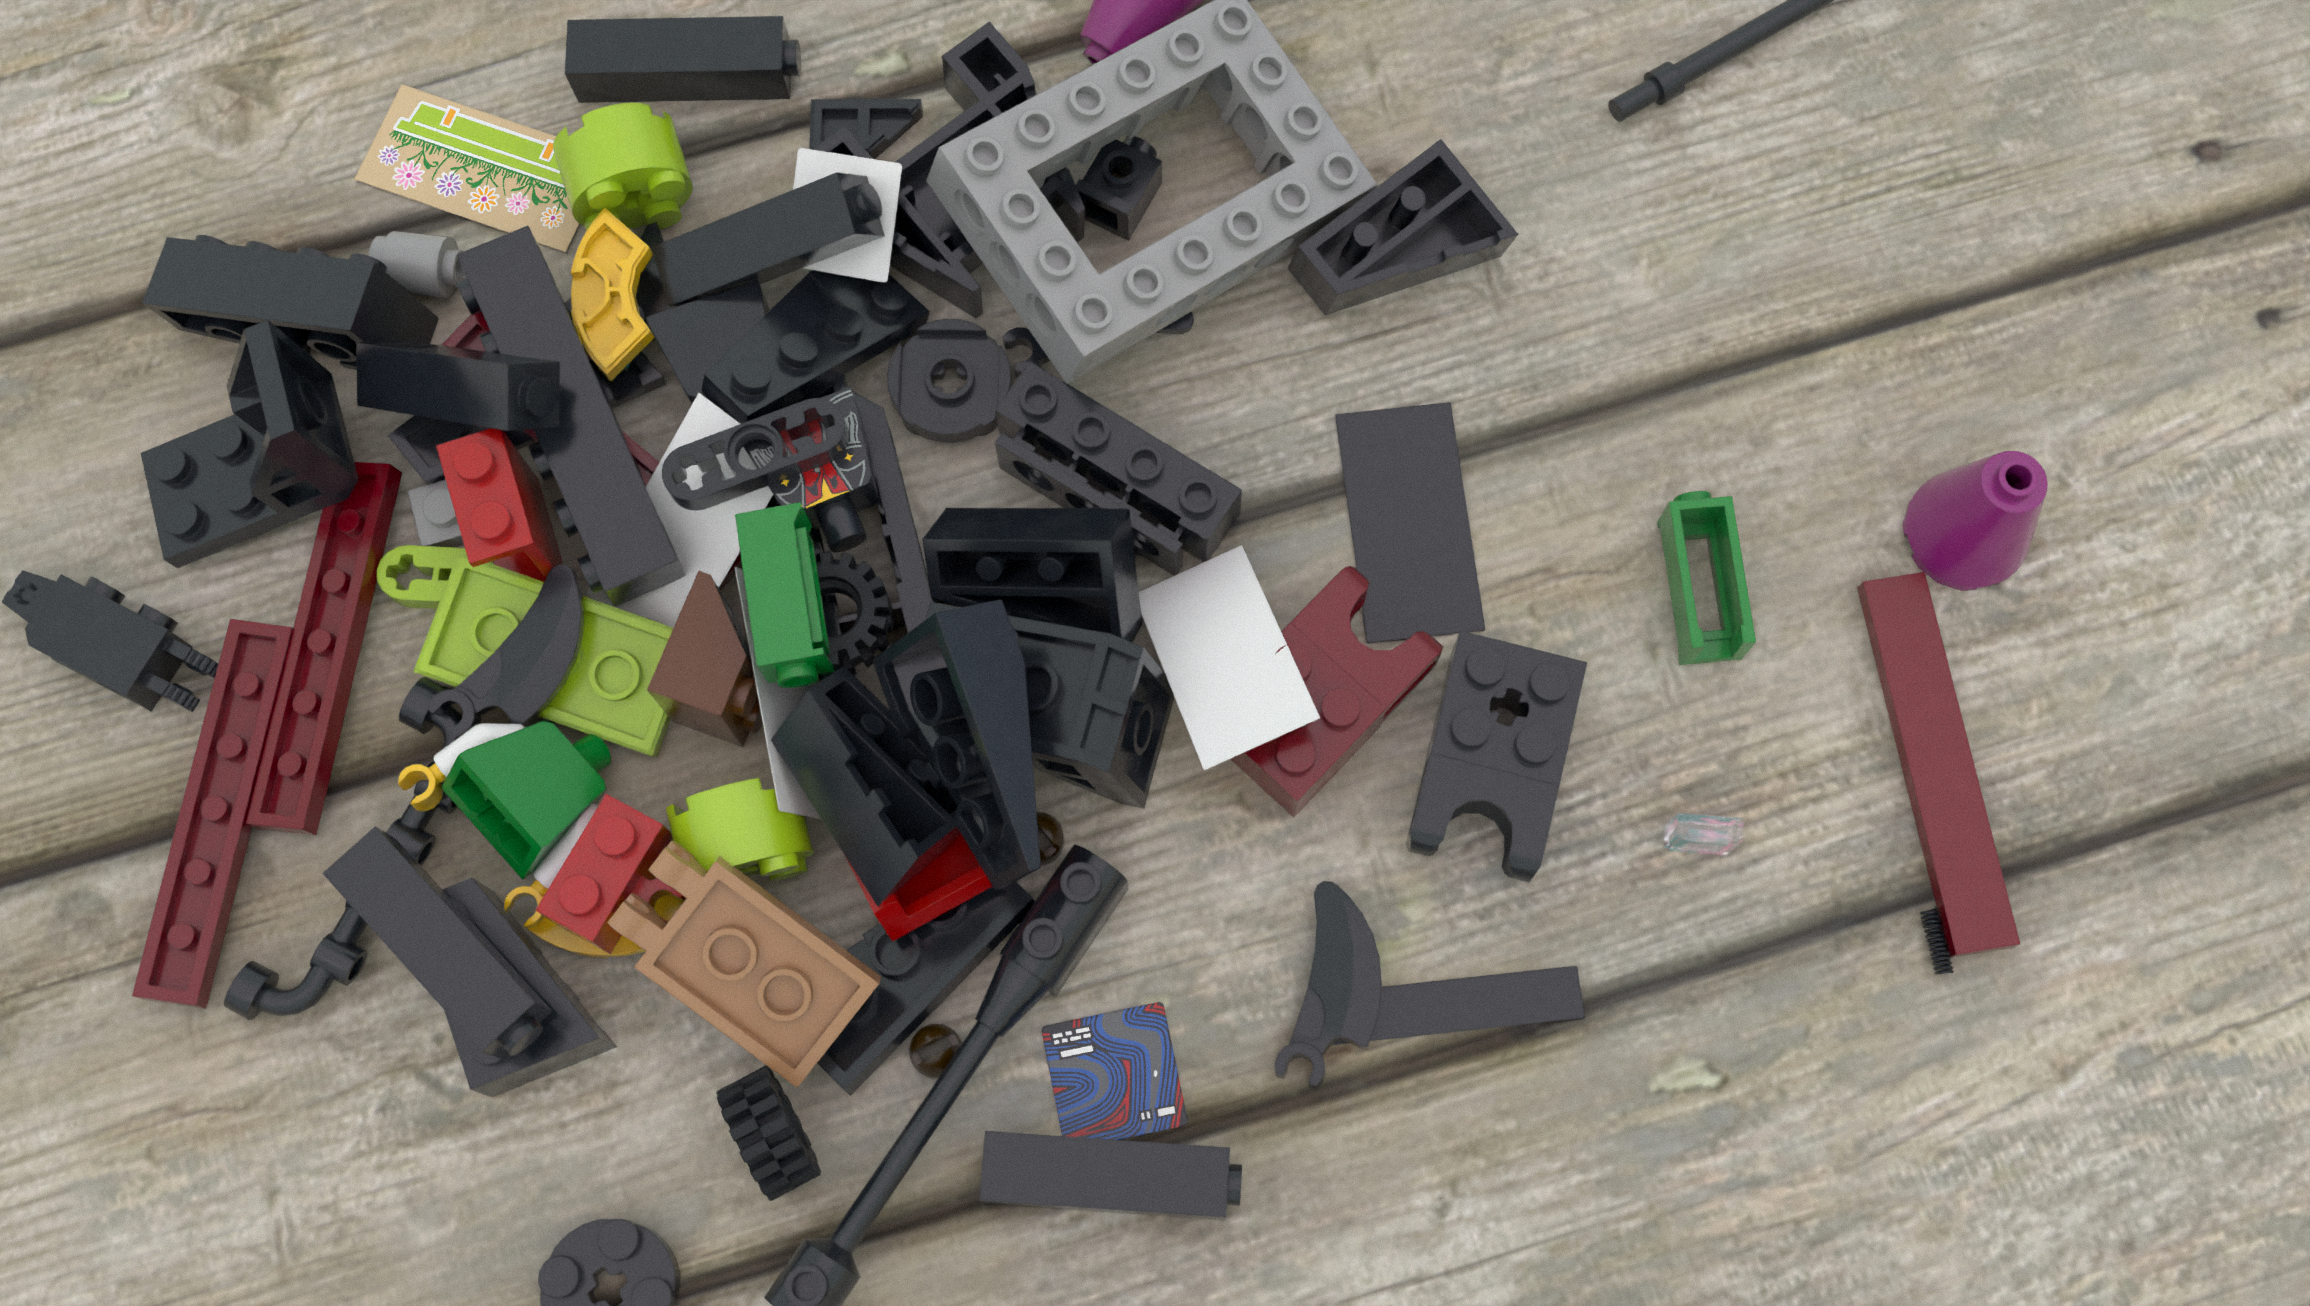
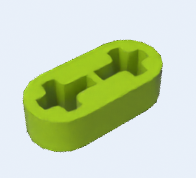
(429, 561)

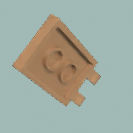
(746, 963)

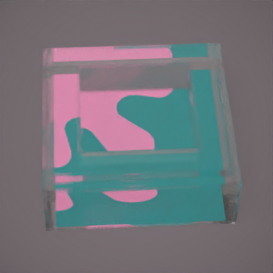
(1703, 833)

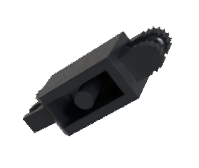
(106, 641)

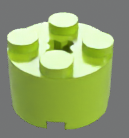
(624, 164)
(744, 829)

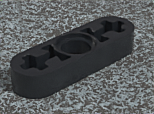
(730, 442)

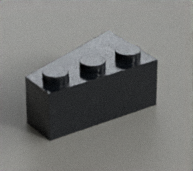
(1402, 234)
(1041, 562)
(867, 783)
(567, 1032)

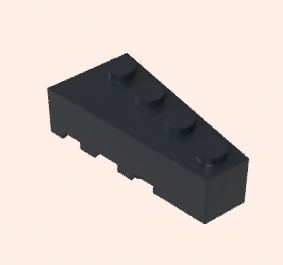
(306, 294)

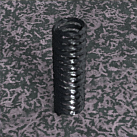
(1947, 968)

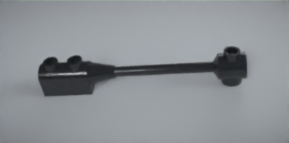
(1031, 964)

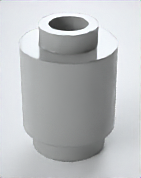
(420, 262)

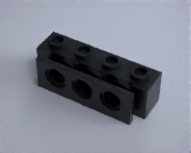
(1119, 459)

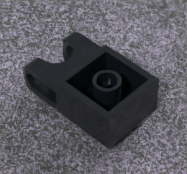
(1494, 767)

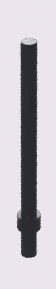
(1669, 79)

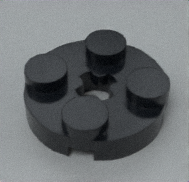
(925, 358)
(618, 1248)

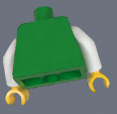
(521, 791)

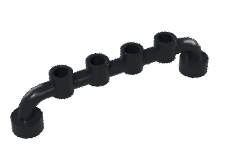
(337, 953)

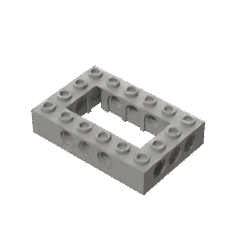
(1084, 317)

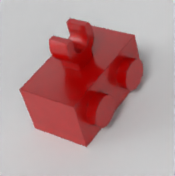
(604, 870)

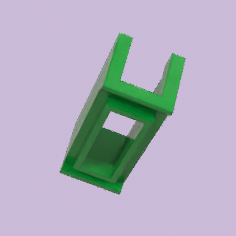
(1703, 517)
(783, 595)

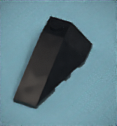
(965, 699)

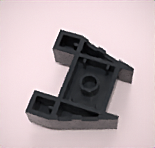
(927, 244)

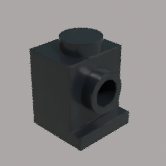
(1120, 202)

